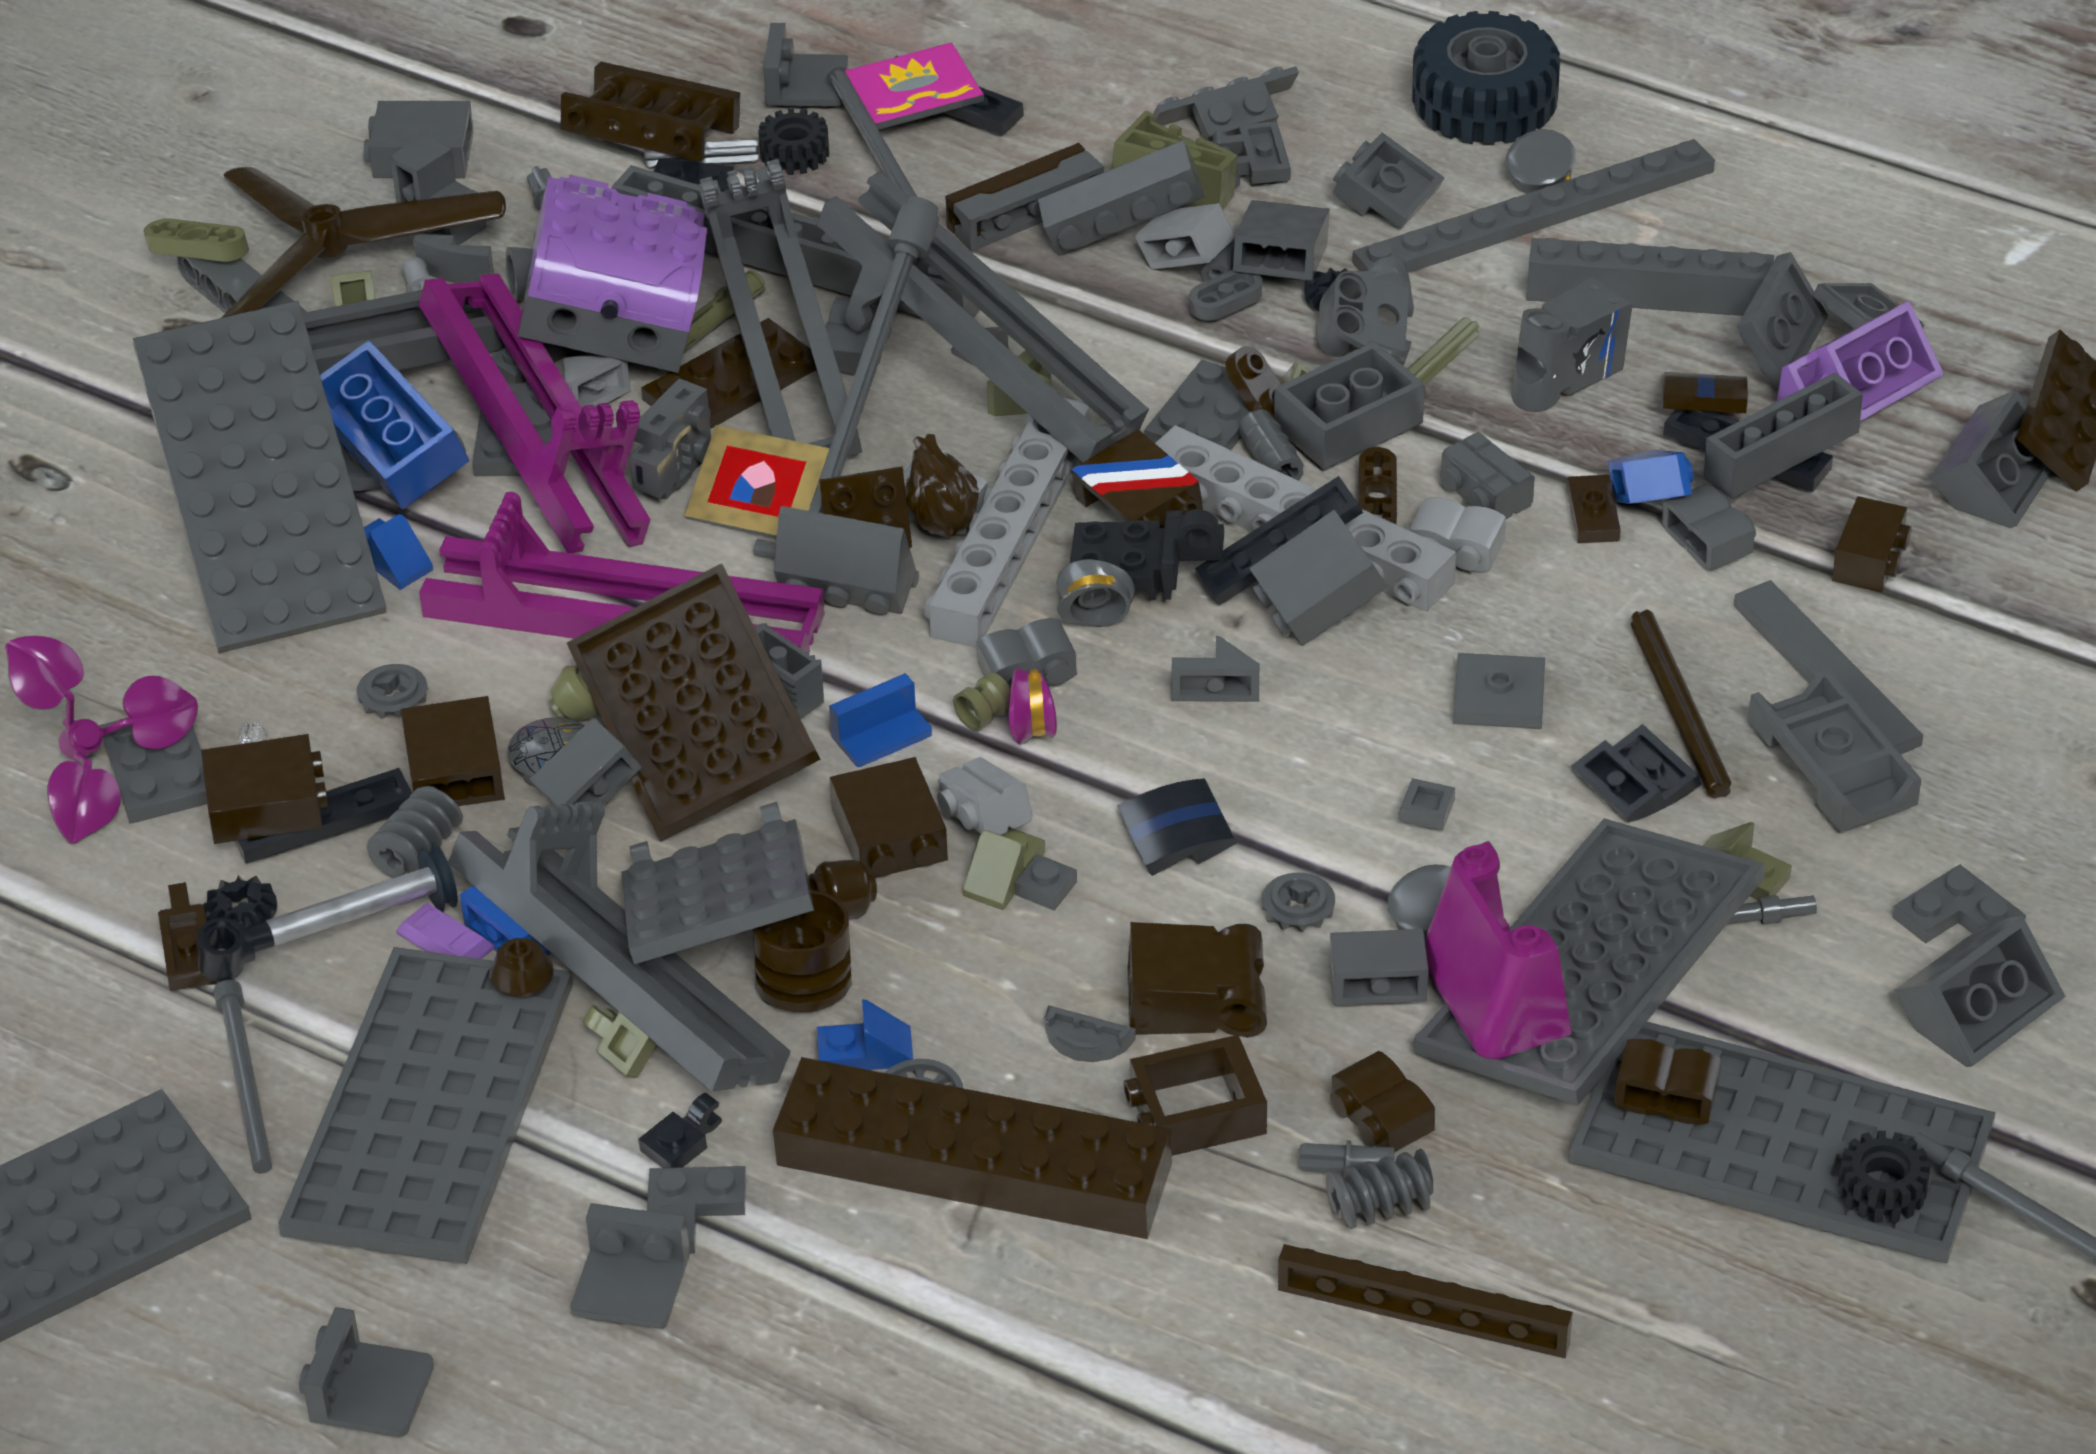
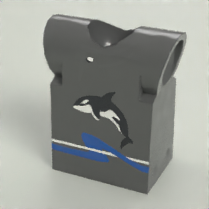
(1570, 344)

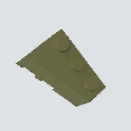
(1213, 162)

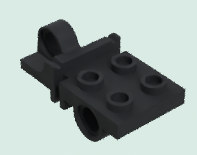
(1151, 552)

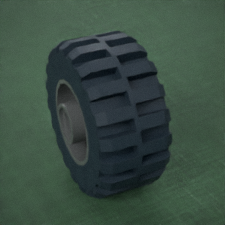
(1485, 77)

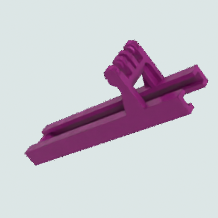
(577, 430)

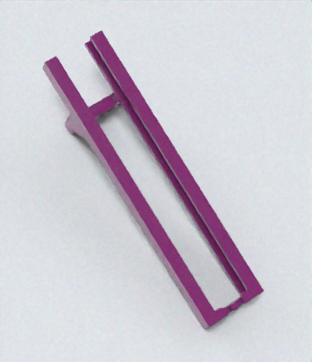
(518, 555)

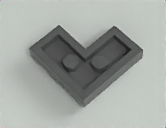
(1952, 900)
(697, 1193)

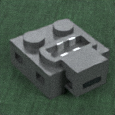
(671, 440)

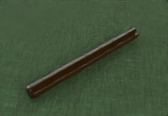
(1681, 704)

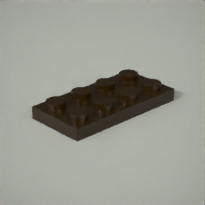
(728, 374)
(2062, 411)

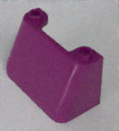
(1494, 980)

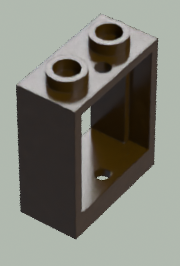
(1208, 1125)

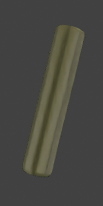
(1445, 350)

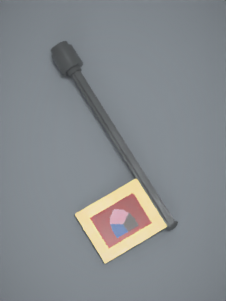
(755, 474)

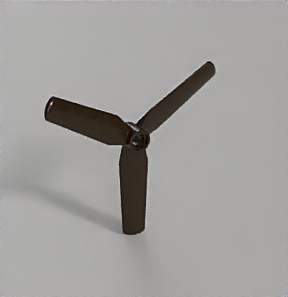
(331, 231)

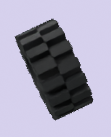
(795, 140)
(1879, 1196)

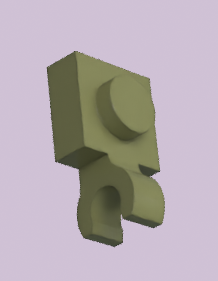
(622, 1041)

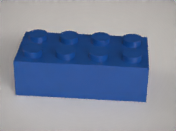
(390, 426)

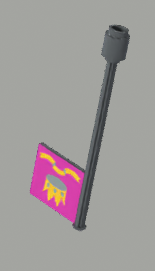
(903, 92)

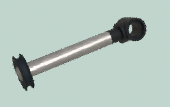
(242, 942)

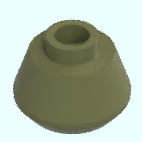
(571, 696)

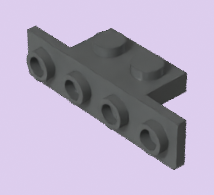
(1228, 107)

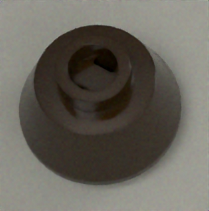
(521, 968)

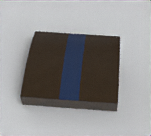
(1705, 392)

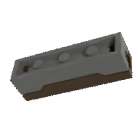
(1010, 200)

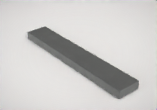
(1813, 651)

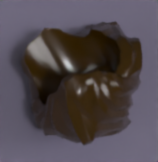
(940, 489)

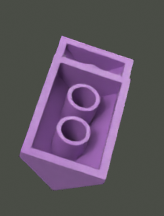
(1879, 358)

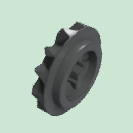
(385, 679)
(1301, 888)

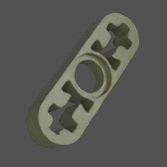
(196, 240)

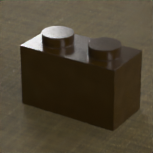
(1871, 544)

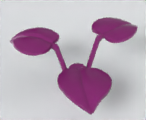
(157, 708)

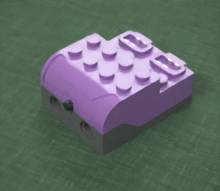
(614, 273)

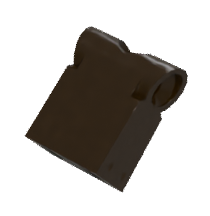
(1196, 979)

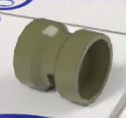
(980, 704)

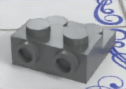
(1386, 181)

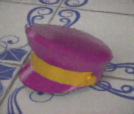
(1031, 706)

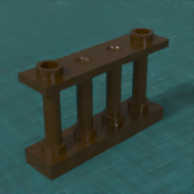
(650, 111)

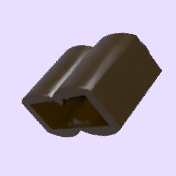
(1667, 1081)
(1382, 1102)

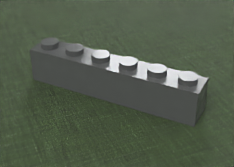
(1650, 275)

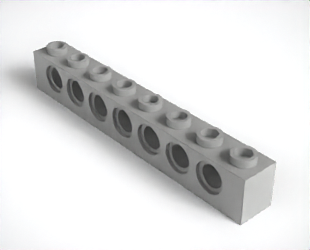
(1253, 494)
(1001, 535)

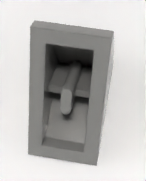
(596, 378)

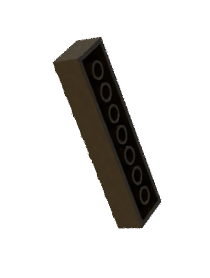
(973, 1147)

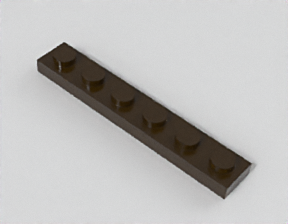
(1425, 1301)

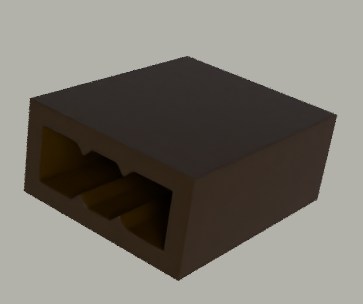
(454, 750)
(263, 788)
(889, 817)

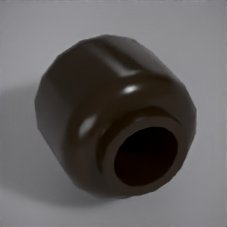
(846, 882)

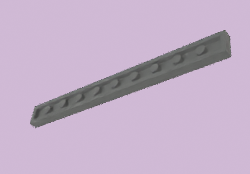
(1541, 208)

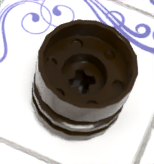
(805, 958)

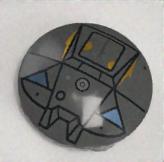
(539, 743)

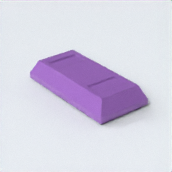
(440, 933)

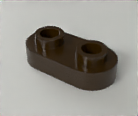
(1252, 379)

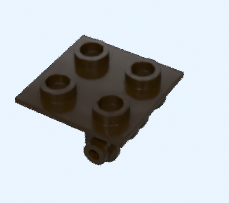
(868, 497)

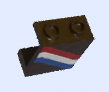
(1137, 481)

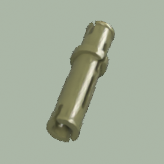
(719, 310)

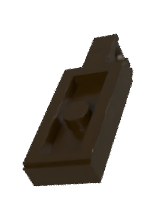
(180, 939)

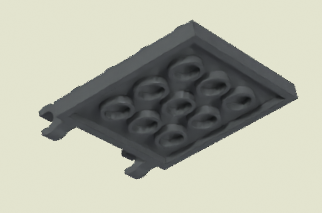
(715, 888)

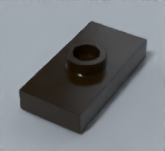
(1593, 508)

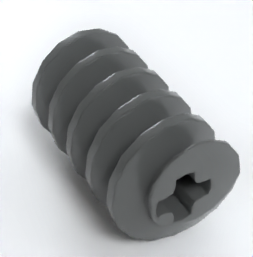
(418, 823)
(1381, 1187)

